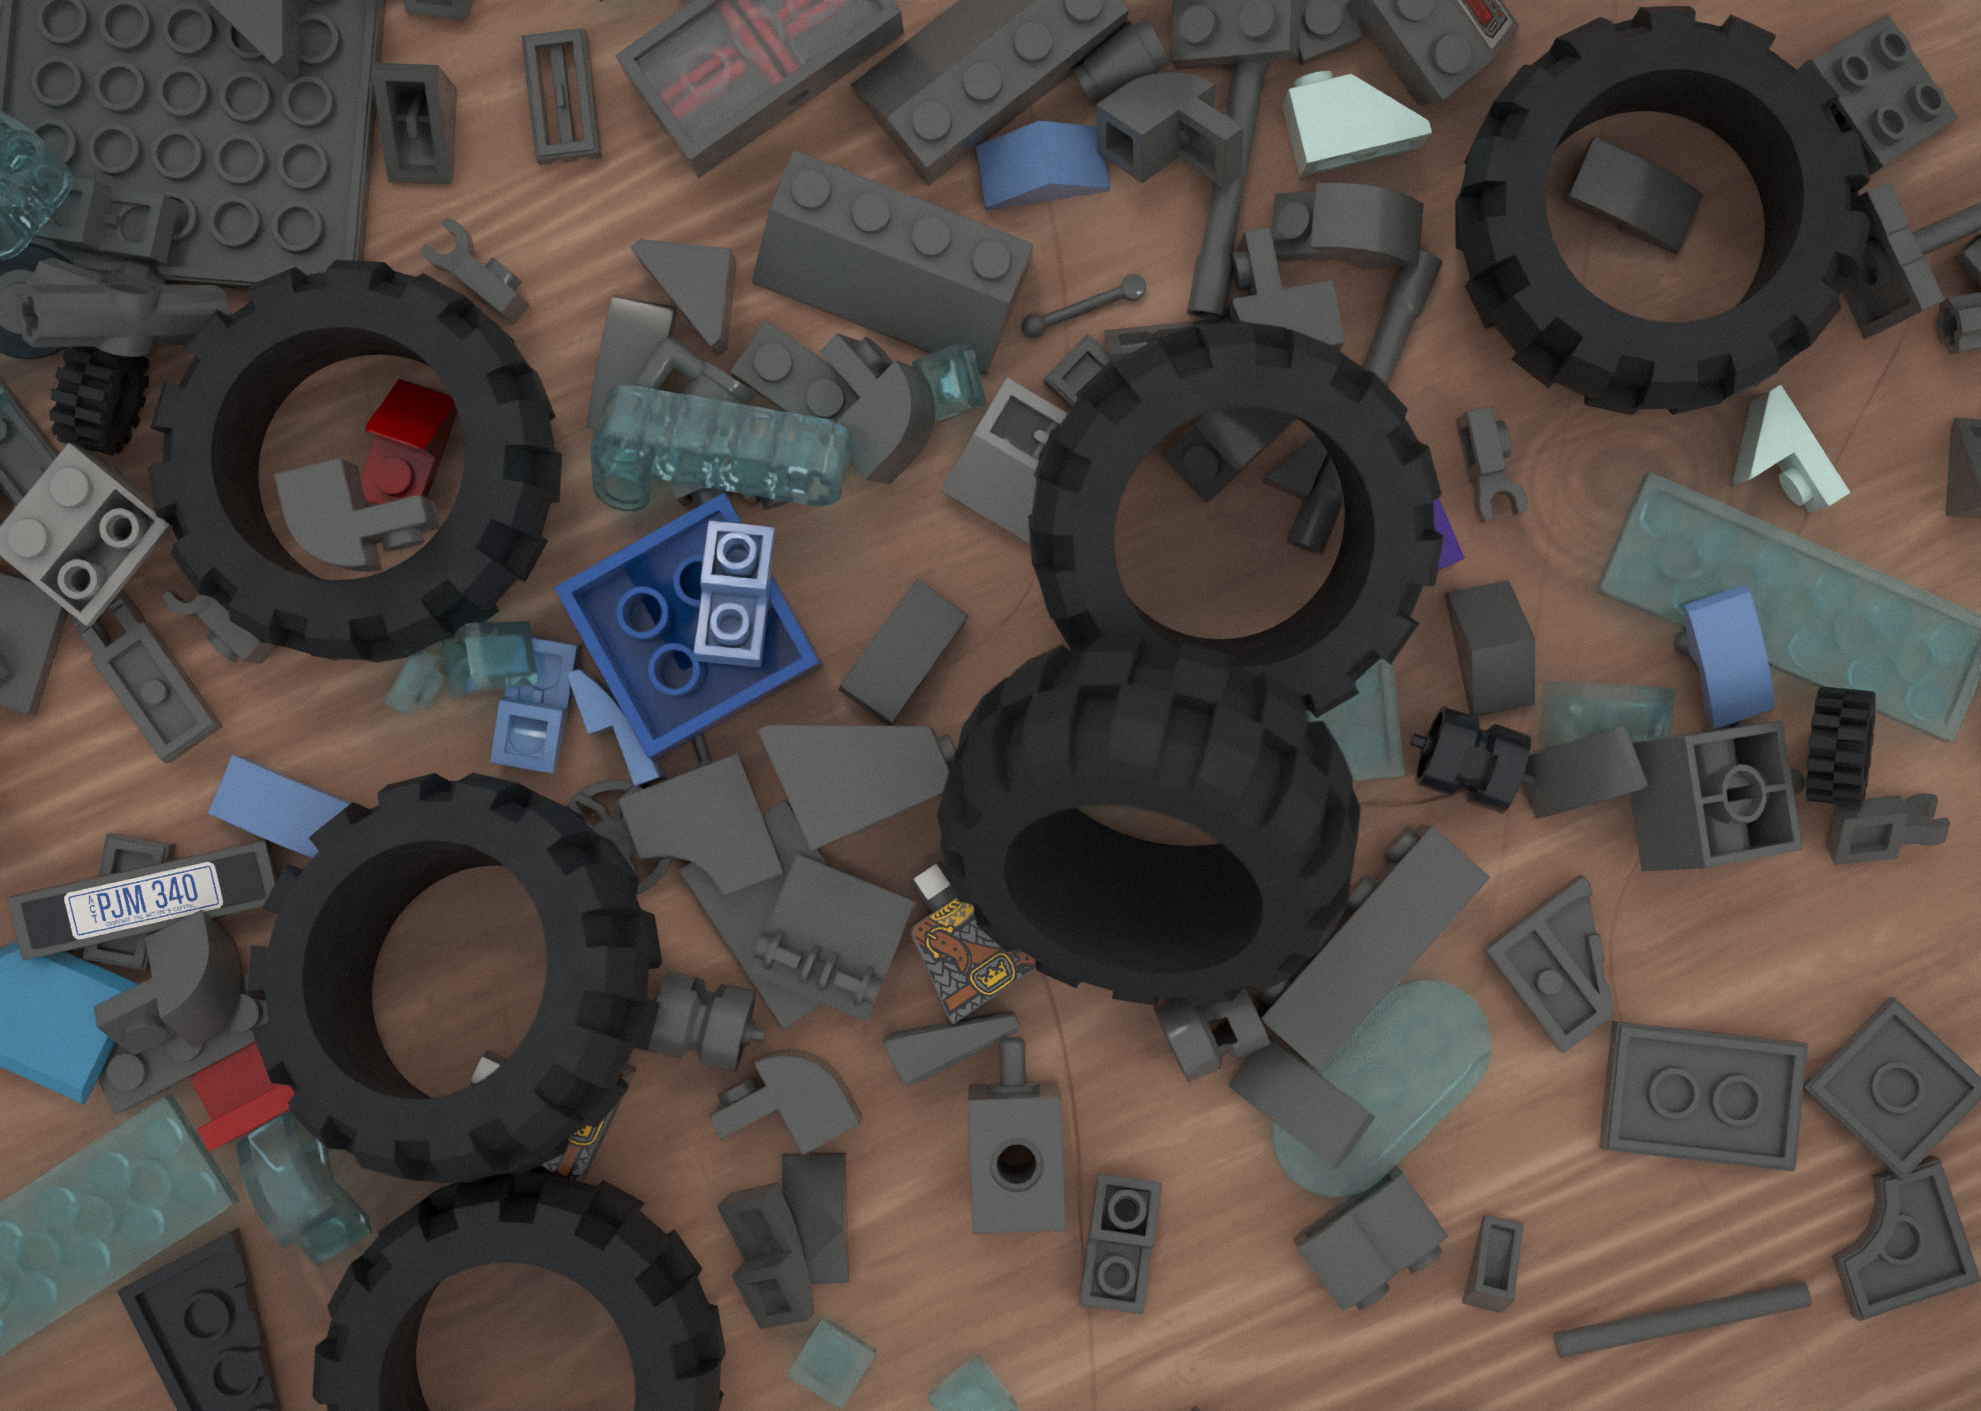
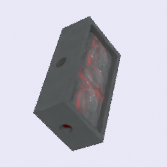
(741, 66)

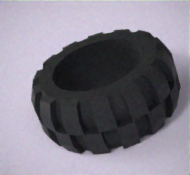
(1762, 110)
(1195, 370)
(217, 433)
(1165, 739)
(326, 955)
(536, 1220)

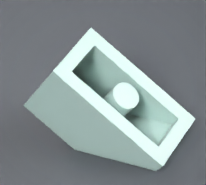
(1347, 123)

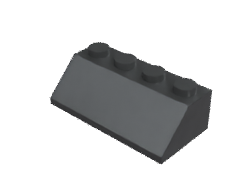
(979, 72)
(889, 260)

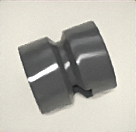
(1199, 1048)

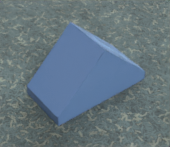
(1041, 164)

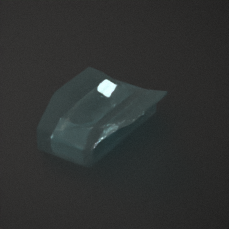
(1585, 708)

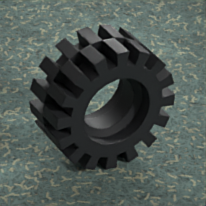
(98, 399)
(1840, 746)

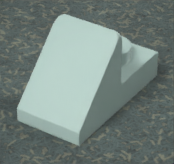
(1781, 436)

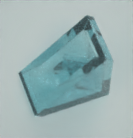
(490, 658)

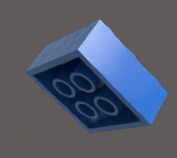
(641, 630)

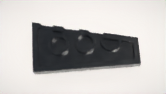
(205, 1329)

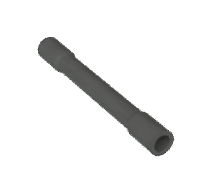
(1215, 263)
(1403, 307)

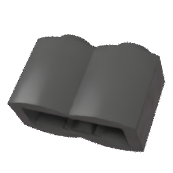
(1371, 1240)

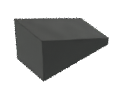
(1299, 470)
(1494, 1265)

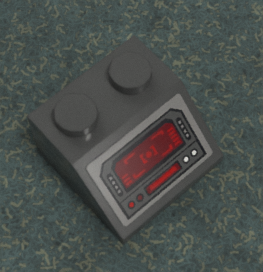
(1436, 42)

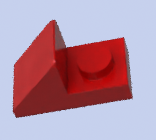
(408, 442)

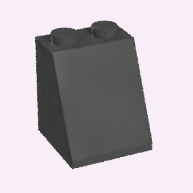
(855, 774)

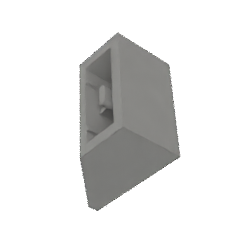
(1002, 456)
(82, 532)

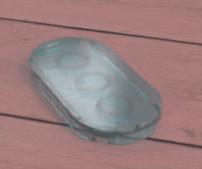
(1404, 1067)

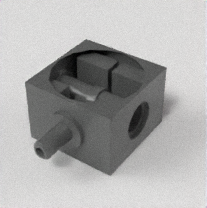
(1716, 798)
(1020, 1114)

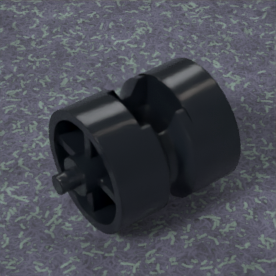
(1471, 759)

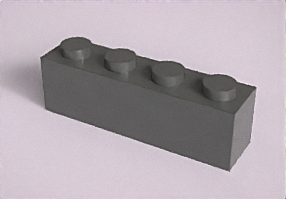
(1373, 944)

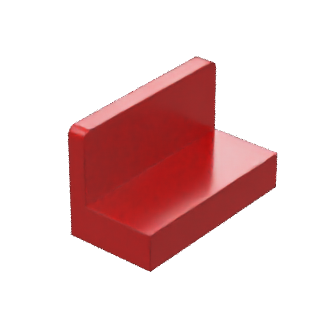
(238, 1096)

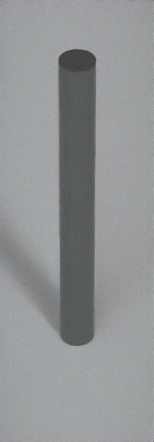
(1682, 1319)

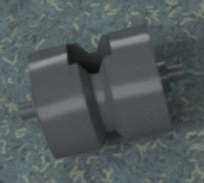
(704, 1021)

